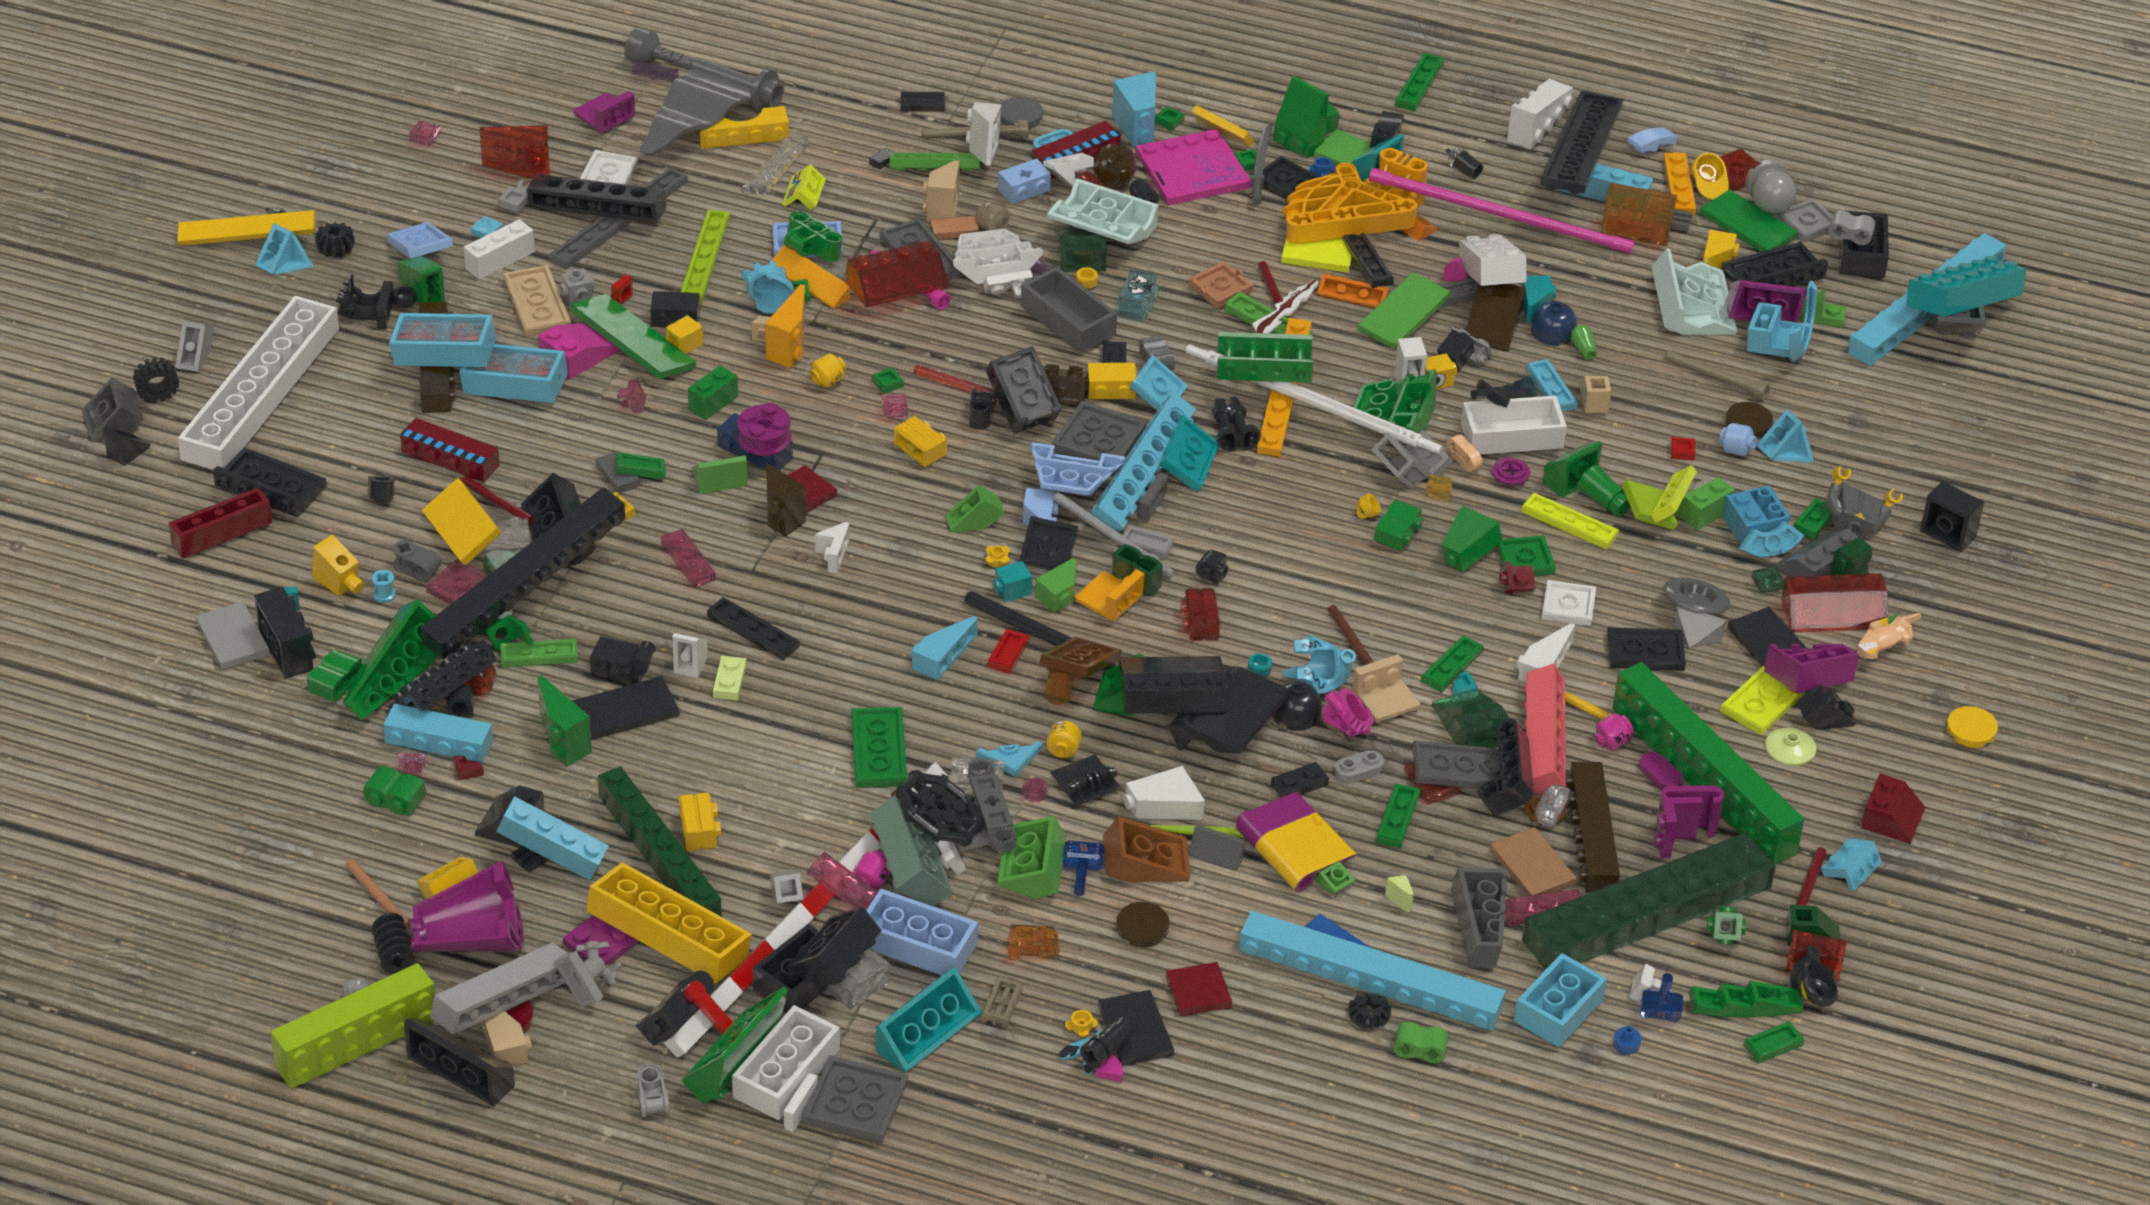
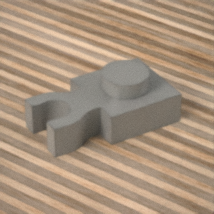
(514, 198)

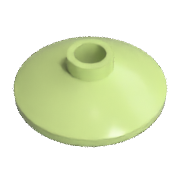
(1790, 746)

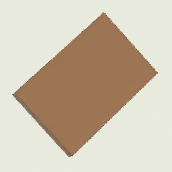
(1532, 863)

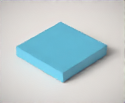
(1157, 383)

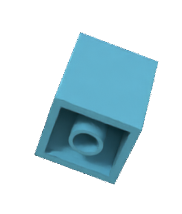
(1135, 107)

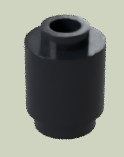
(1143, 190)

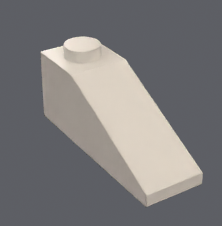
(1546, 652)

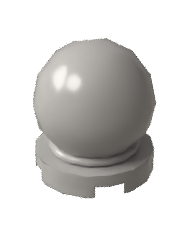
(1771, 187)

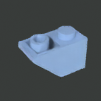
(1039, 504)

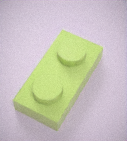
(729, 678)

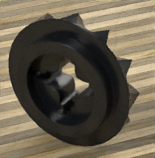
(1361, 1016)

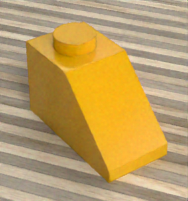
(1720, 248)

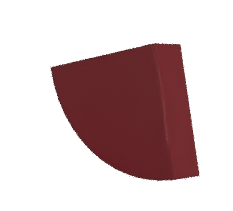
(467, 769)
(523, 1015)

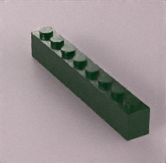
(655, 839)

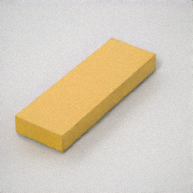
(1225, 127)

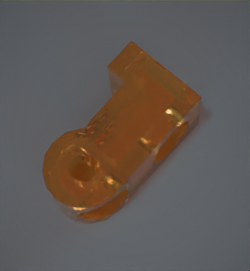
(1032, 941)

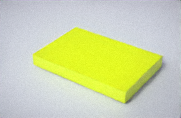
(1322, 254)
(1760, 702)

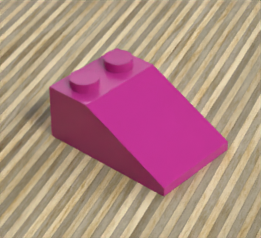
(581, 345)

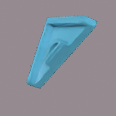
(1014, 757)

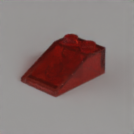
(516, 149)

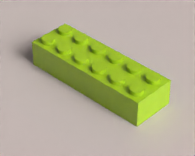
(351, 1025)

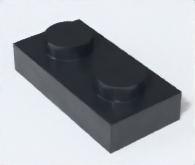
(1300, 780)

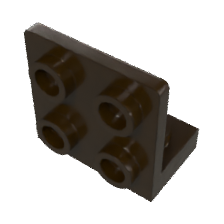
(1067, 383)

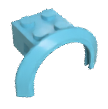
(1782, 338)

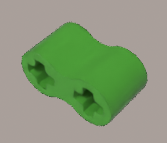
(1421, 1042)

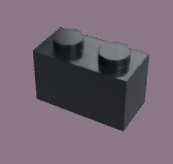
(673, 306)

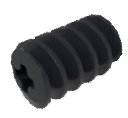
(392, 942)

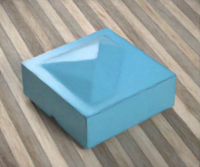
(485, 226)

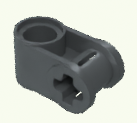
(418, 562)

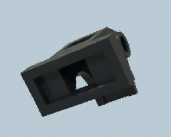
(366, 306)

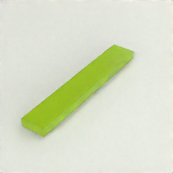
(706, 252)

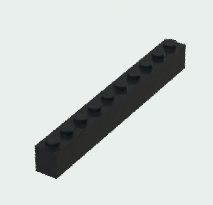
(523, 573)

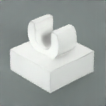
(1643, 981)

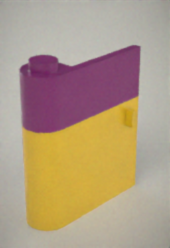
(1293, 839)

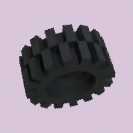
(156, 390)

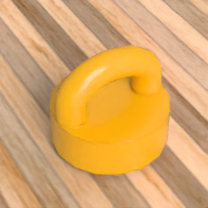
(1369, 505)

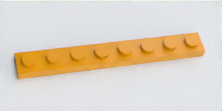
(1280, 405)

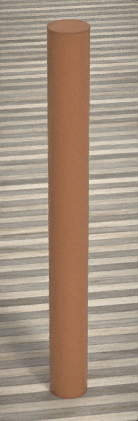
(374, 890)

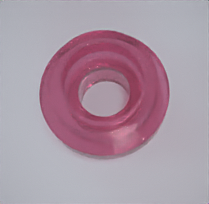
(1035, 789)

